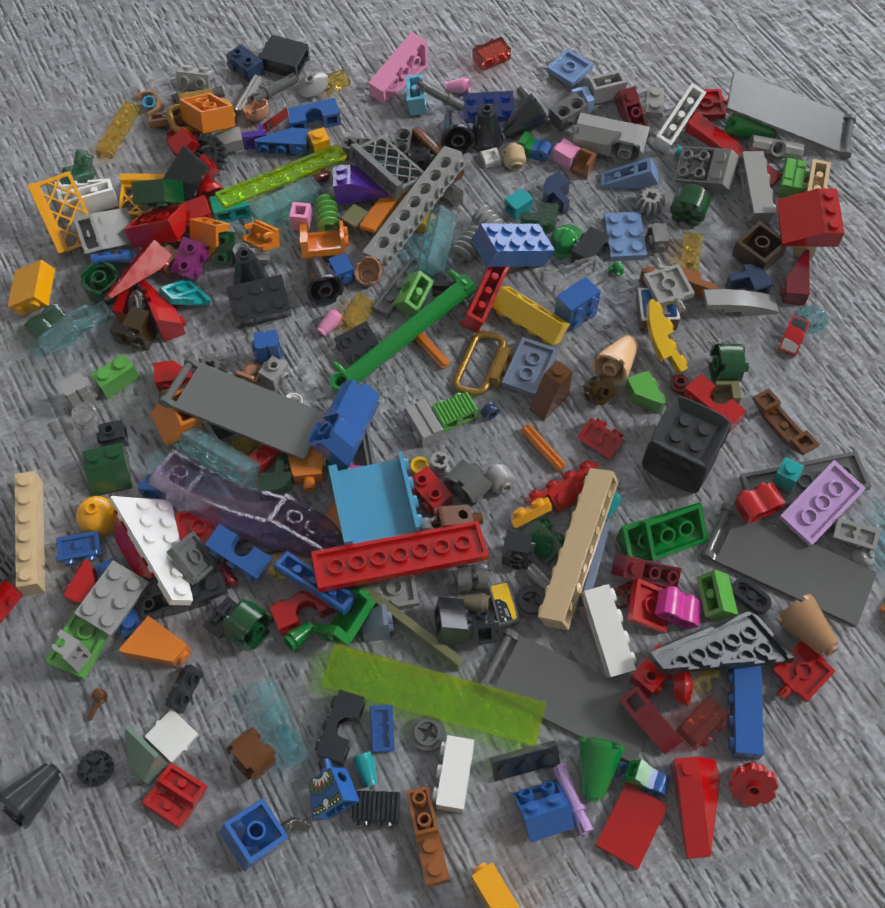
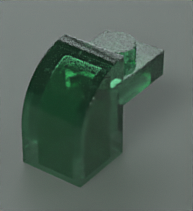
(81, 169)
(546, 219)
(279, 481)

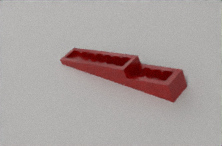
(716, 138)

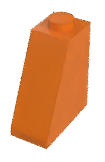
(155, 645)

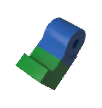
(535, 148)
(647, 778)

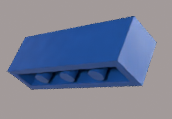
(746, 712)

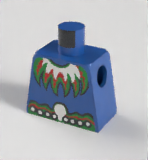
(331, 791)

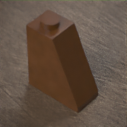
(551, 390)

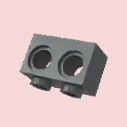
(567, 112)

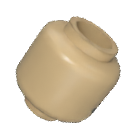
(514, 156)

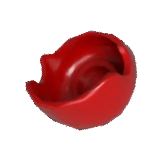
(208, 189)

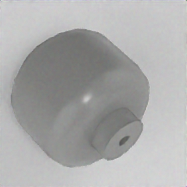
(863, 556)

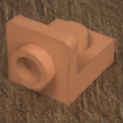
(250, 373)

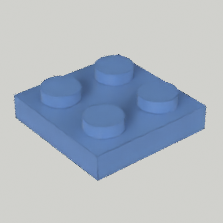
(569, 68)

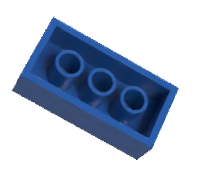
(512, 245)

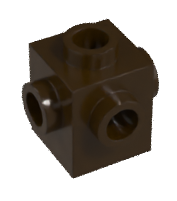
(599, 389)

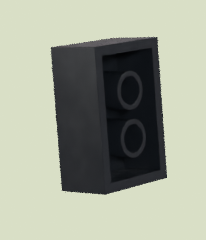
(259, 301)

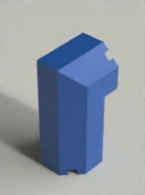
(345, 423)

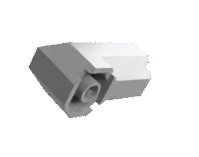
(611, 137)

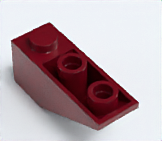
(629, 106)
(645, 570)
(650, 719)

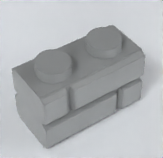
(78, 390)
(423, 423)

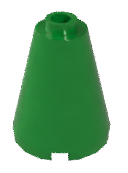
(743, 127)
(597, 765)

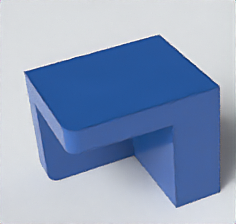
(147, 490)

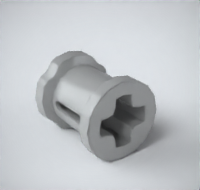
(442, 462)

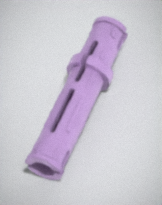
(570, 792)

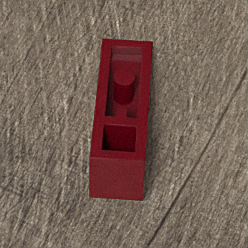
(797, 284)

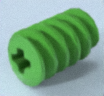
(326, 213)

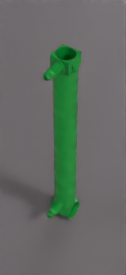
(406, 333)

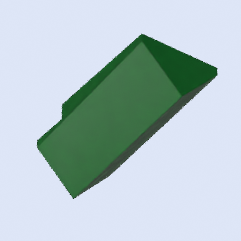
(664, 533)

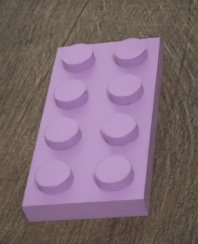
(822, 503)

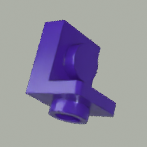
(249, 137)

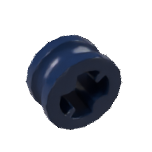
(490, 411)

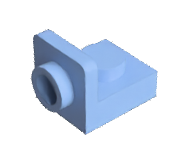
(586, 95)

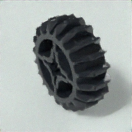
(215, 151)

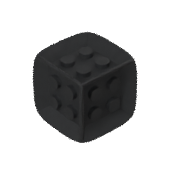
(686, 444)

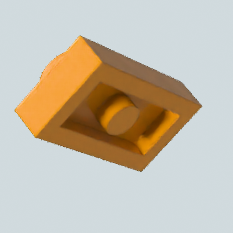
(536, 509)

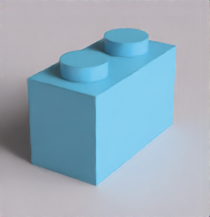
(415, 98)

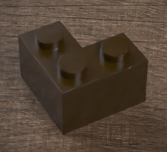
(134, 329)

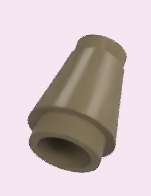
(477, 602)

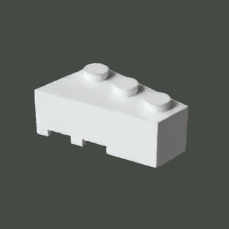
(96, 194)

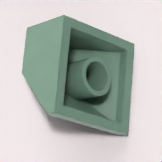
(143, 758)

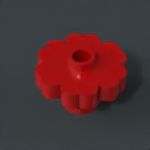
(753, 784)

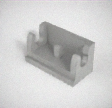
(855, 533)
(73, 651)

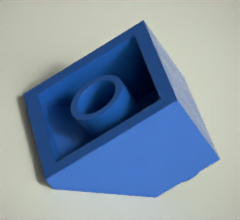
(253, 834)

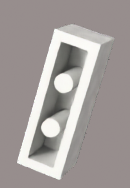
(453, 774)

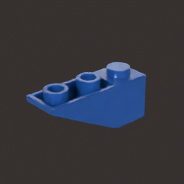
(286, 142)

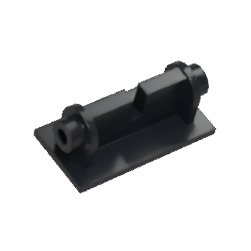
(188, 680)

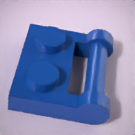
(106, 256)

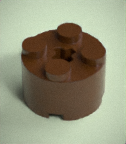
(251, 755)

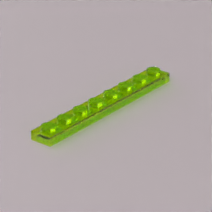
(280, 176)

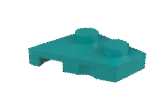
(184, 293)

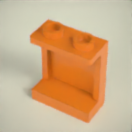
(323, 243)

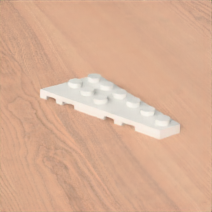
(154, 532)

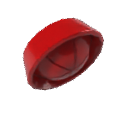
(683, 688)

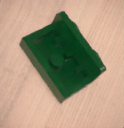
(545, 538)

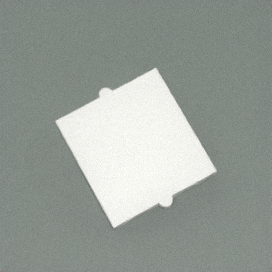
(171, 735)

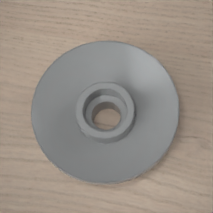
(313, 85)

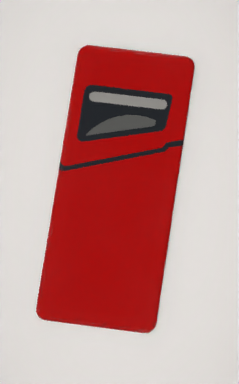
(276, 119)

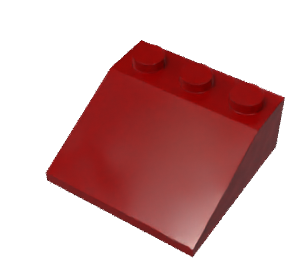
(811, 219)

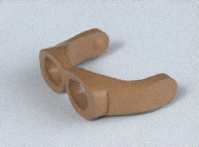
(159, 104)

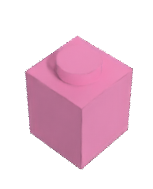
(566, 154)
(300, 214)

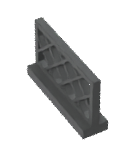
(379, 172)

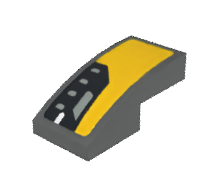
(503, 604)

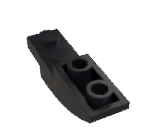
(202, 594)

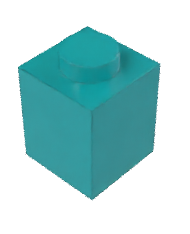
(517, 203)
(787, 474)

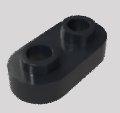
(751, 596)

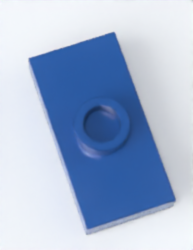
(382, 728)

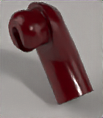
(230, 580)

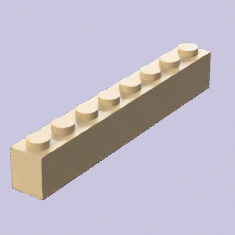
(578, 549)

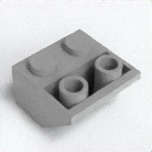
(605, 85)

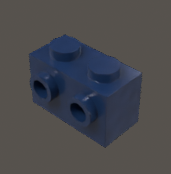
(245, 63)

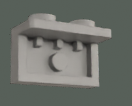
(194, 78)

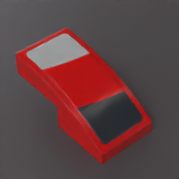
(794, 335)

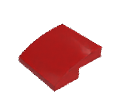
(174, 795)

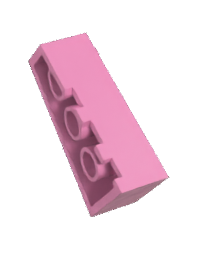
(407, 60)

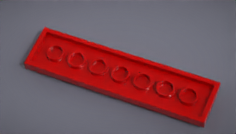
(399, 556)

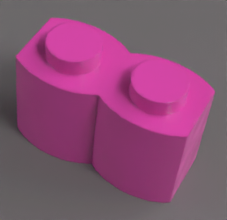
(678, 607)

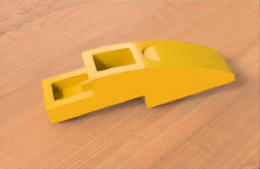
(659, 329)

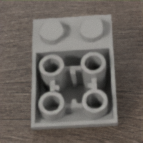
(707, 167)
(103, 231)

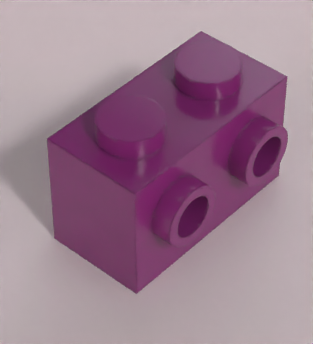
(190, 259)

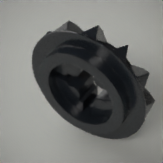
(527, 593)
(94, 778)

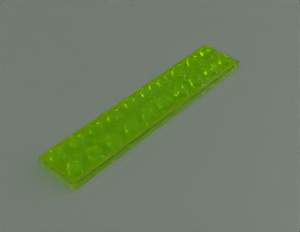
(435, 694)

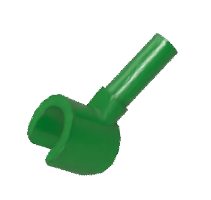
(618, 268)

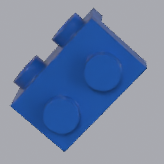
(78, 547)

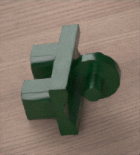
(224, 252)

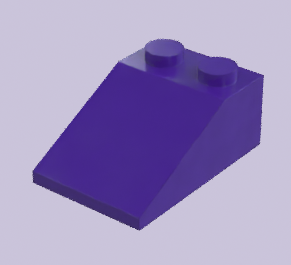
(354, 185)

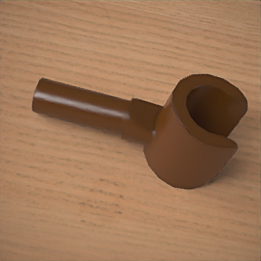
(100, 697)

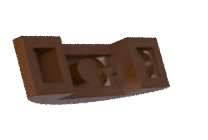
(782, 424)

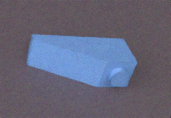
(631, 176)

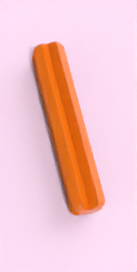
(432, 351)
(543, 447)

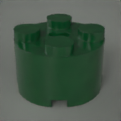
(690, 204)
(98, 281)
(728, 362)
(247, 625)

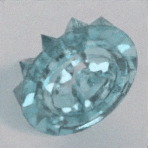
(821, 321)

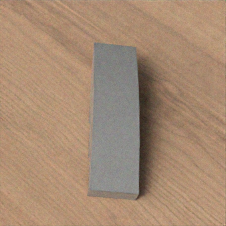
(740, 301)

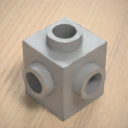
(274, 372)

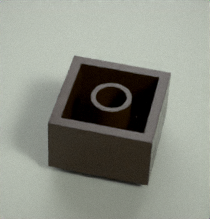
(759, 247)

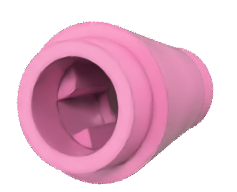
(458, 86)
(329, 322)

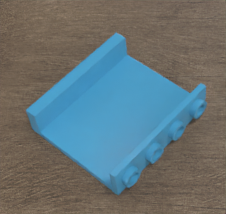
(375, 501)

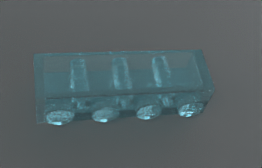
(278, 205)
(437, 242)
(219, 457)

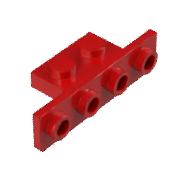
(565, 490)

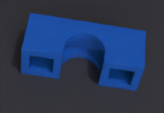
(324, 111)
(223, 544)

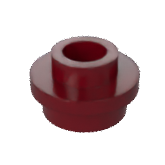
(679, 388)

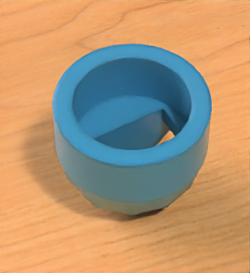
(149, 100)

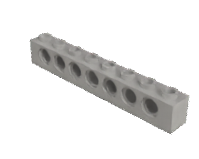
(415, 206)

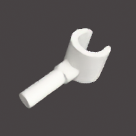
(427, 523)

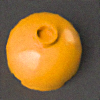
(95, 514)

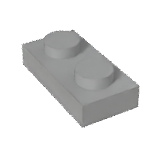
(654, 102)

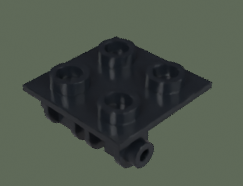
(356, 342)

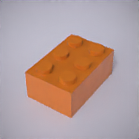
(207, 113)

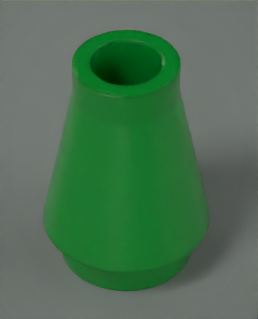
(298, 636)

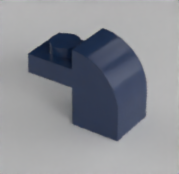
(554, 191)
(751, 278)

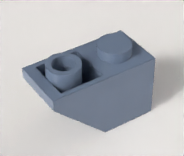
(378, 624)

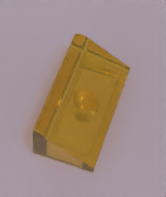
(358, 311)

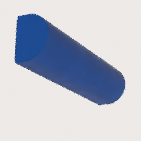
(304, 576)

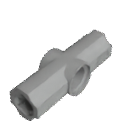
(786, 148)

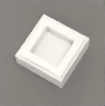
(491, 157)

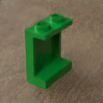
(345, 627)

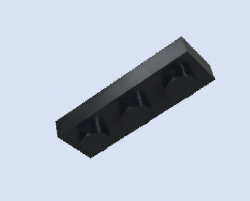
(524, 760)

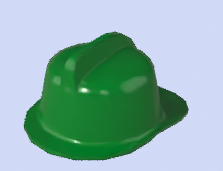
(564, 239)

